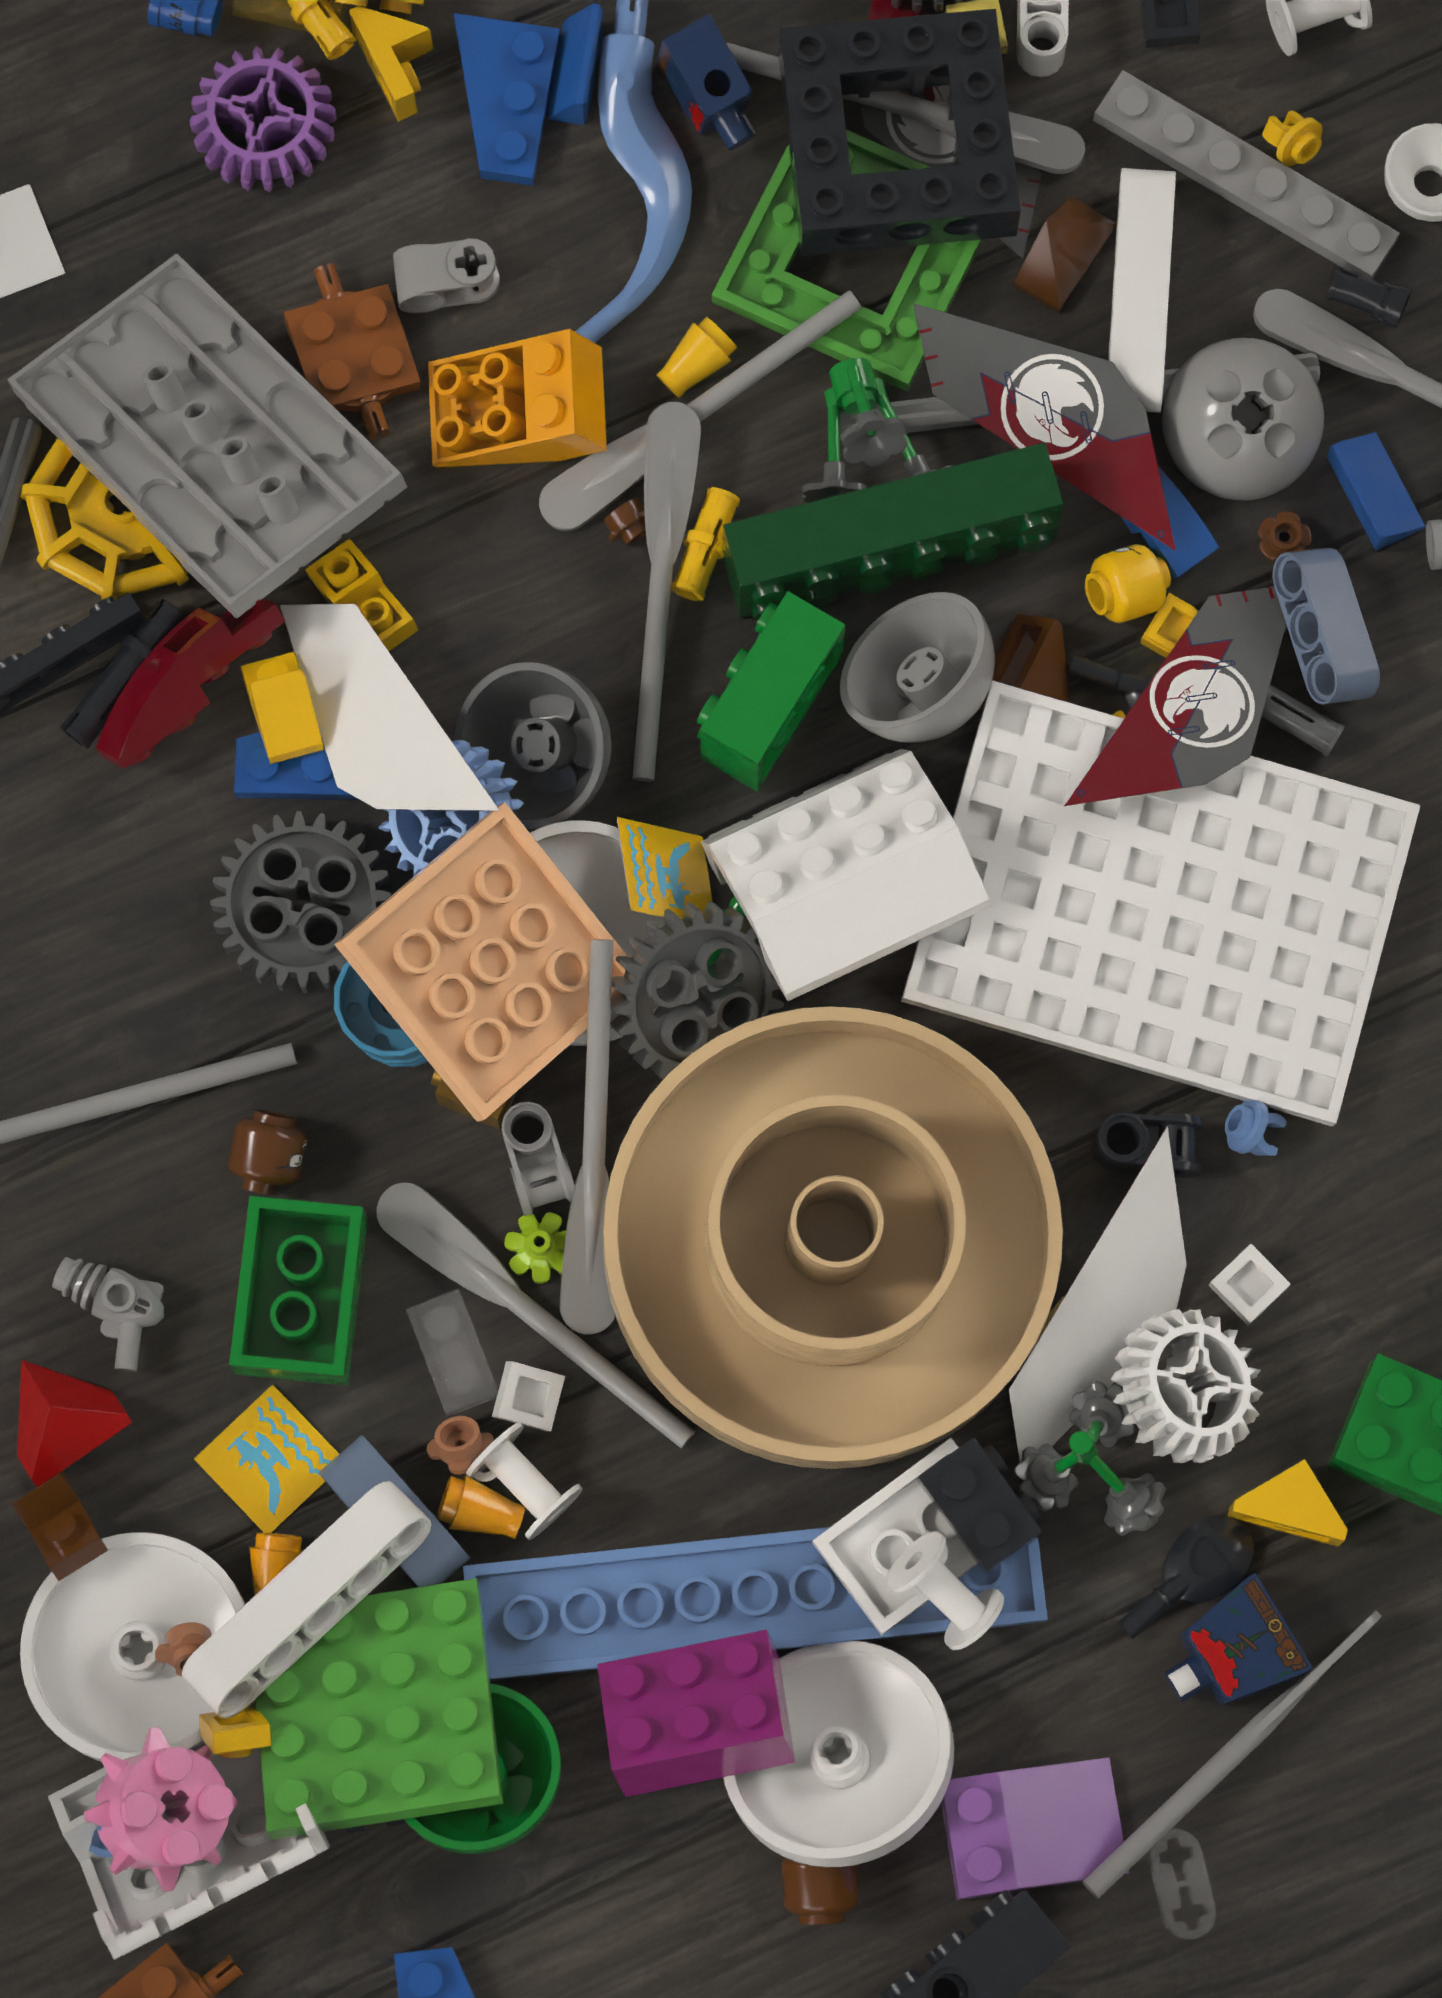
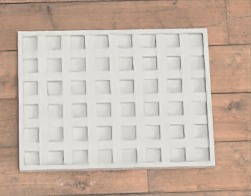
(1172, 928)

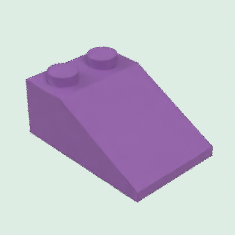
(1030, 1827)

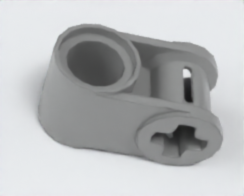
(438, 275)
(536, 1162)

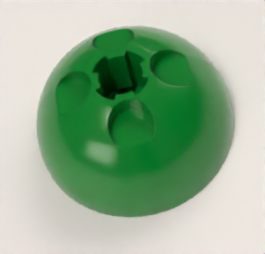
(528, 1777)

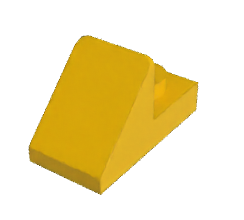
(388, 48)
(282, 707)

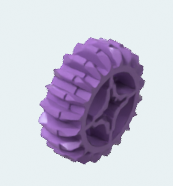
(224, 105)

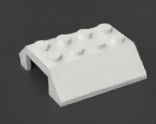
(848, 872)
(133, 1903)

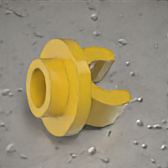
(1296, 138)

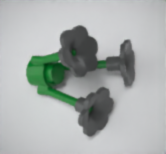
(871, 440)

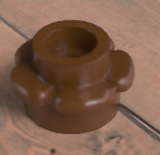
(627, 522)
(1287, 523)

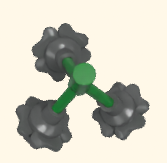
(1047, 1475)

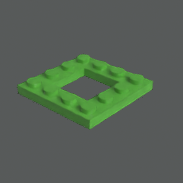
(764, 292)

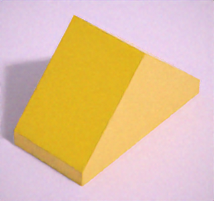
(1292, 1505)

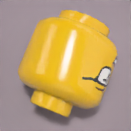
(1127, 583)

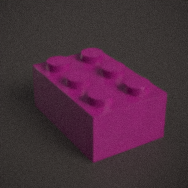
(695, 1713)

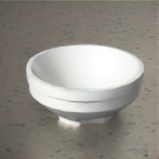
(1409, 155)

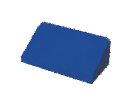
(576, 66)
(1374, 490)

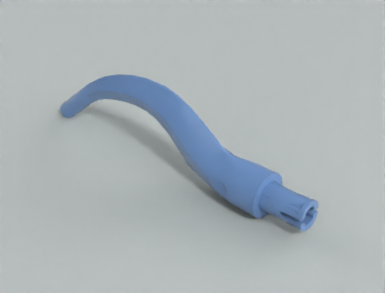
(648, 154)

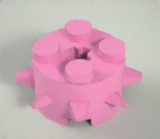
(131, 1809)

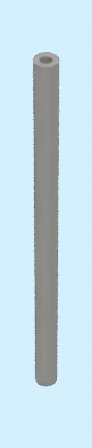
(147, 1093)

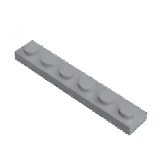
(1245, 176)

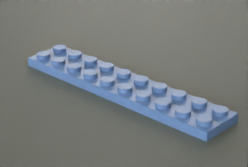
(656, 1598)

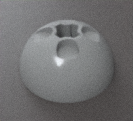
(1212, 418)
(920, 669)

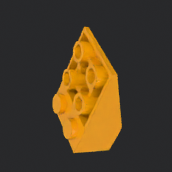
(518, 402)

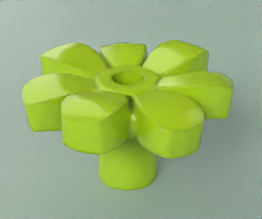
(536, 1258)

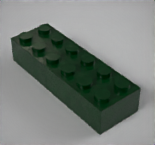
(894, 531)

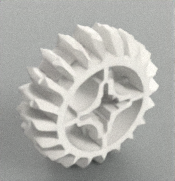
(1202, 1364)

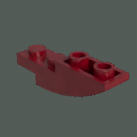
(166, 686)

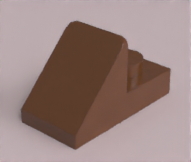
(60, 1526)

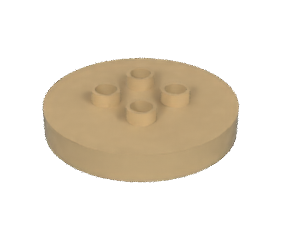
(831, 1237)

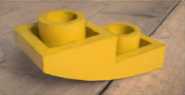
(349, 578)

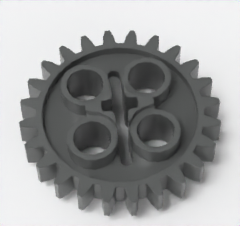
(316, 854)
(694, 989)

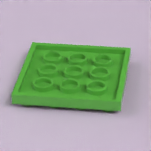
(384, 1716)

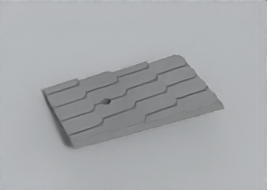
(186, 403)

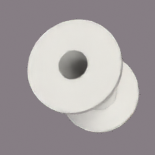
(1301, 15)
(522, 1480)
(923, 1566)

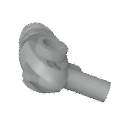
(117, 1299)

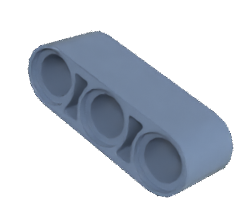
(1326, 625)
(362, 1468)

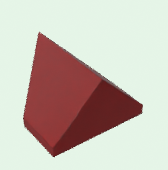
(62, 1420)

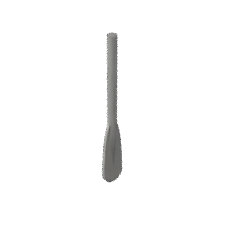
(1034, 140)
(1337, 343)
(607, 475)
(668, 493)
(455, 1251)
(584, 1287)
(1213, 1771)

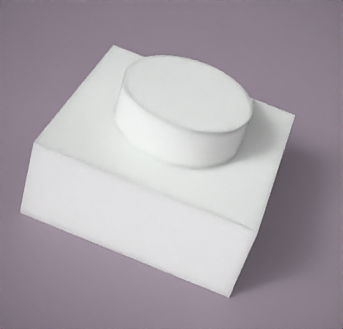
(1249, 1284)
(528, 1396)

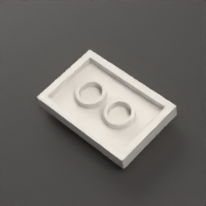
(875, 1535)

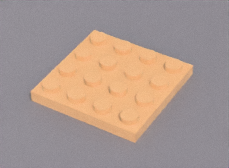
(483, 961)

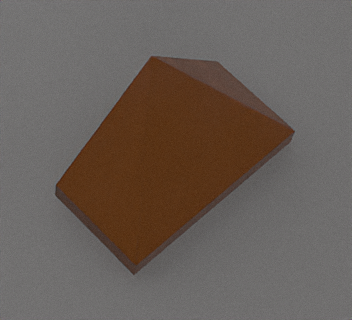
(1063, 253)
(1033, 658)

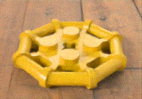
(95, 527)

